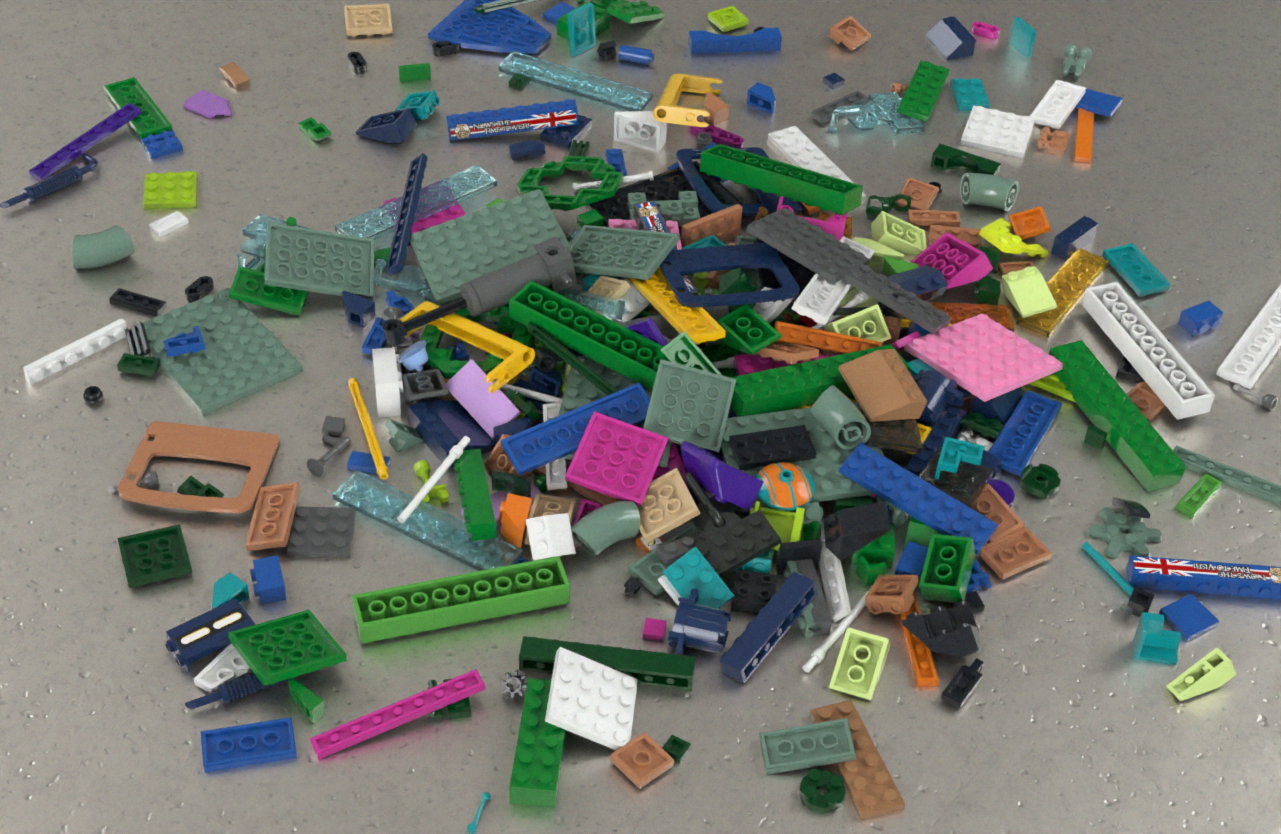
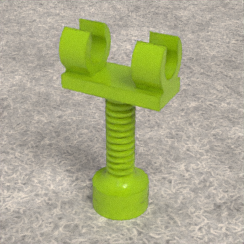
(422, 470)

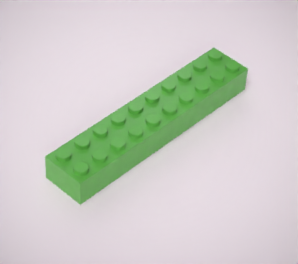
(460, 599)

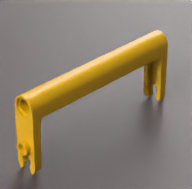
(666, 108)
(515, 354)

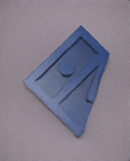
(184, 343)

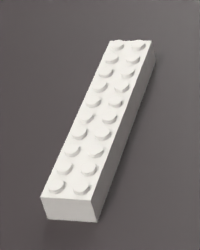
(1148, 351)

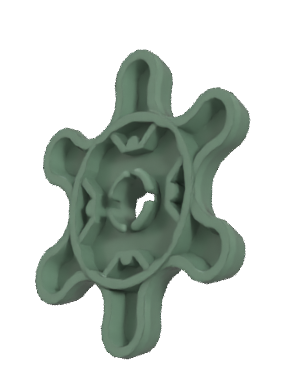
(1118, 542)

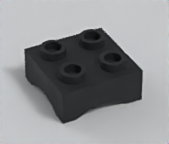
(752, 590)

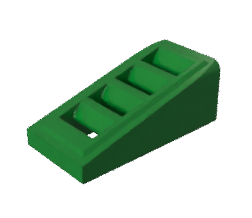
(307, 700)

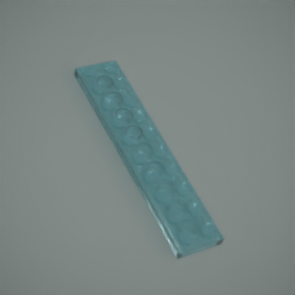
(576, 82)
(431, 200)
(425, 523)

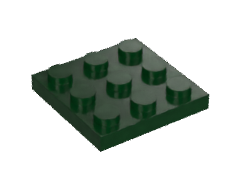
(154, 555)

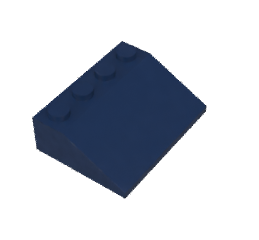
(445, 424)

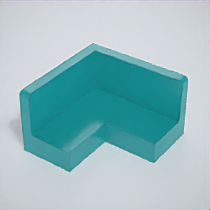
(956, 451)
(1153, 642)

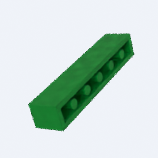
(475, 495)

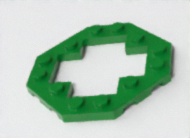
(599, 170)
(442, 357)

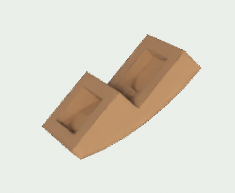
(235, 74)

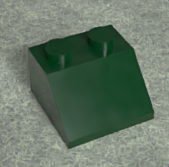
(735, 282)

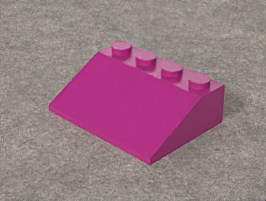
(955, 259)

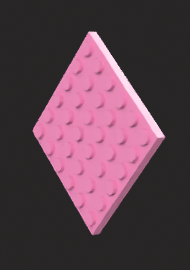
(983, 357)

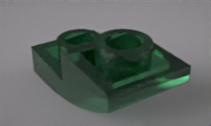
(511, 483)

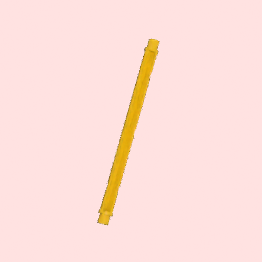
(381, 468)

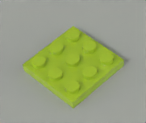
(170, 190)

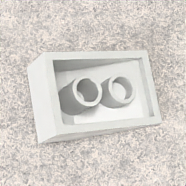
(640, 130)

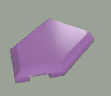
(208, 104)

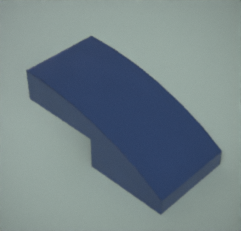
(530, 148)

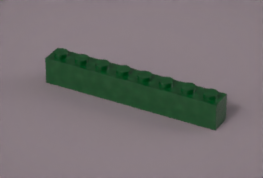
(648, 667)

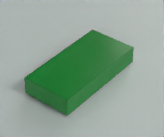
(414, 72)

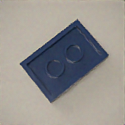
(565, 135)

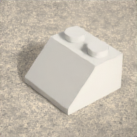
(550, 536)

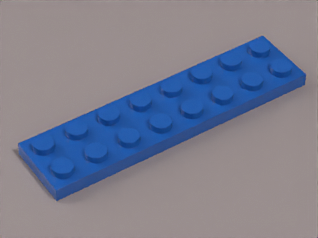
(564, 433)
(916, 496)

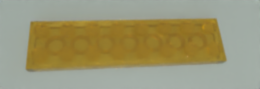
(1067, 289)

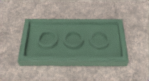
(807, 746)

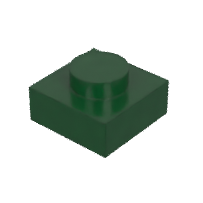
(519, 82)

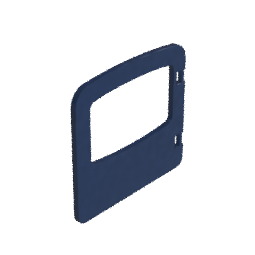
(768, 200)
(727, 258)

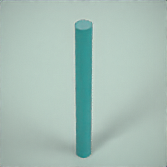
(1108, 568)

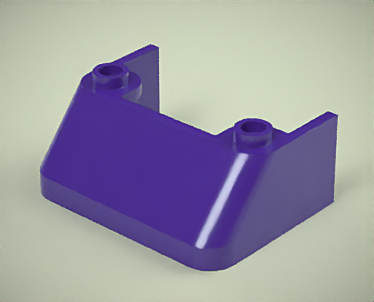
(720, 478)

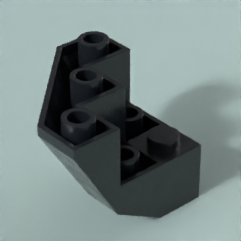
(947, 630)

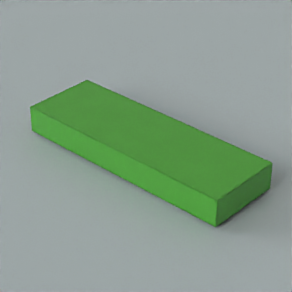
(1199, 495)

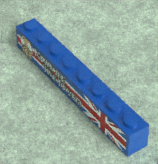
(512, 120)
(1204, 577)

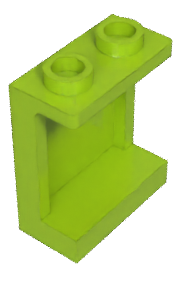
(786, 524)

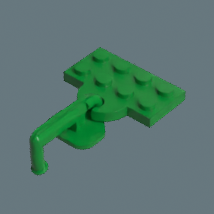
(629, 11)
(250, 288)

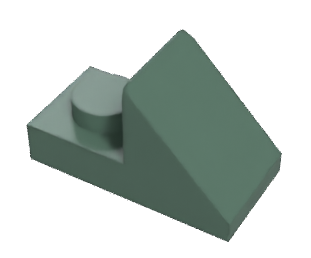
(402, 435)

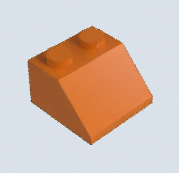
(513, 518)

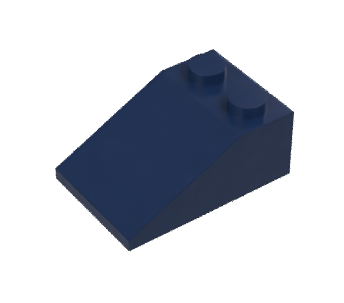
(389, 127)

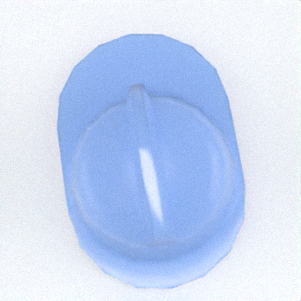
(415, 356)

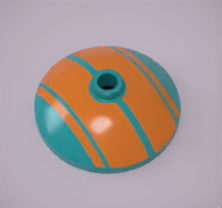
(785, 486)

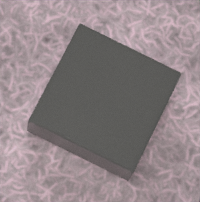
(333, 426)

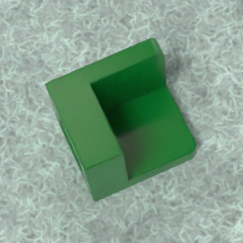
(869, 571)

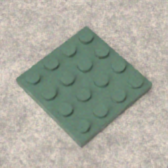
(689, 405)

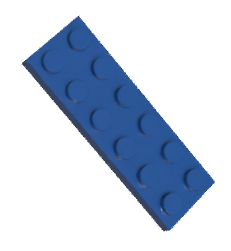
(1024, 431)

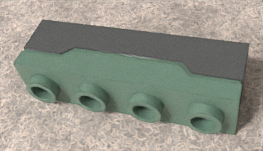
(815, 618)

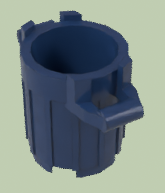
(938, 392)
(698, 626)

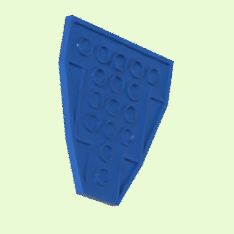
(493, 31)

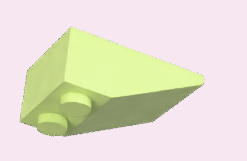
(898, 234)
(1028, 291)
(860, 664)

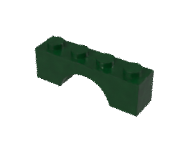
(949, 158)
(987, 288)

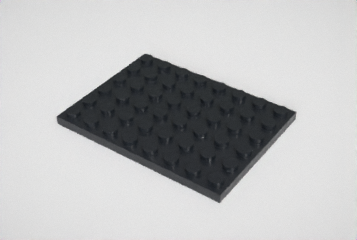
(664, 188)

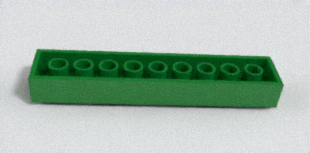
(781, 179)
(587, 332)
(793, 384)
(1115, 413)

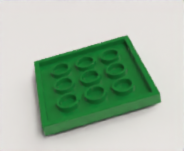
(287, 647)

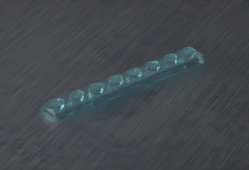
(600, 304)

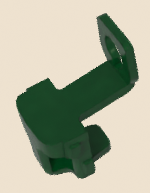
(887, 205)

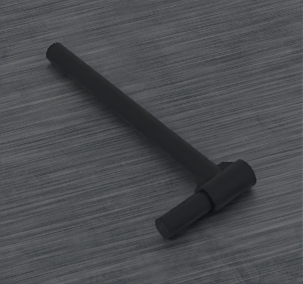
(885, 310)

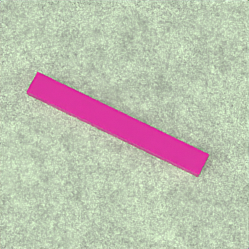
(397, 714)

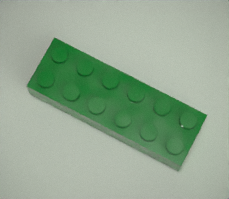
(537, 752)

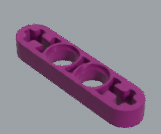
(730, 139)

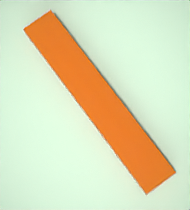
(1084, 136)
(822, 339)
(919, 654)

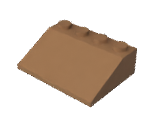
(883, 386)

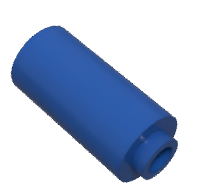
(635, 54)

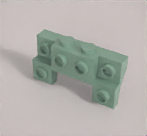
(682, 210)

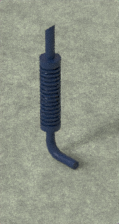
(53, 183)
(233, 690)

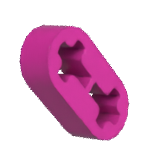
(985, 30)

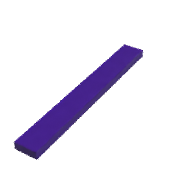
(84, 142)

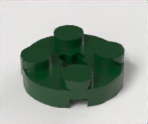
(1043, 489)
(826, 780)

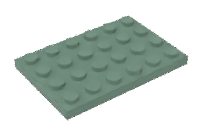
(620, 251)
(319, 261)

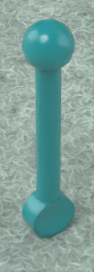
(472, 828)

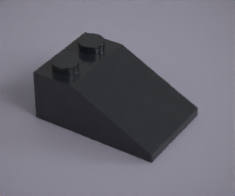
(855, 528)

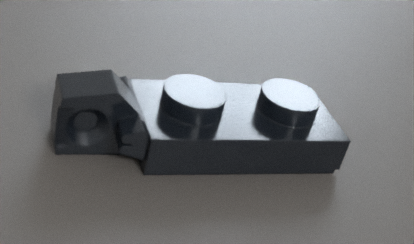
(963, 684)

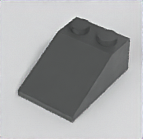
(424, 386)

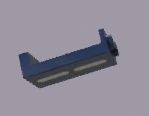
(206, 633)

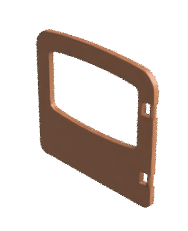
(206, 443)

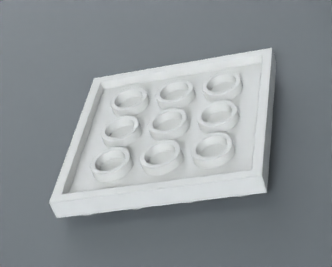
(997, 131)
(591, 699)

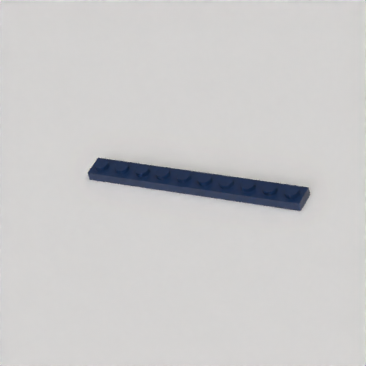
(406, 215)

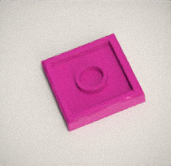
(900, 344)

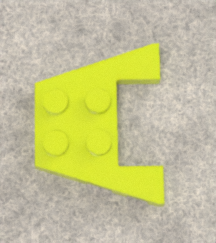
(999, 235)

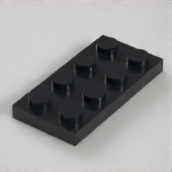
(772, 447)

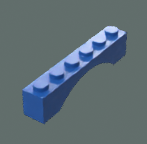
(763, 40)

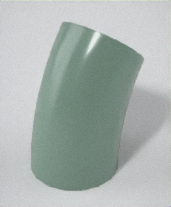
(988, 190)
(101, 248)
(841, 418)
(607, 526)

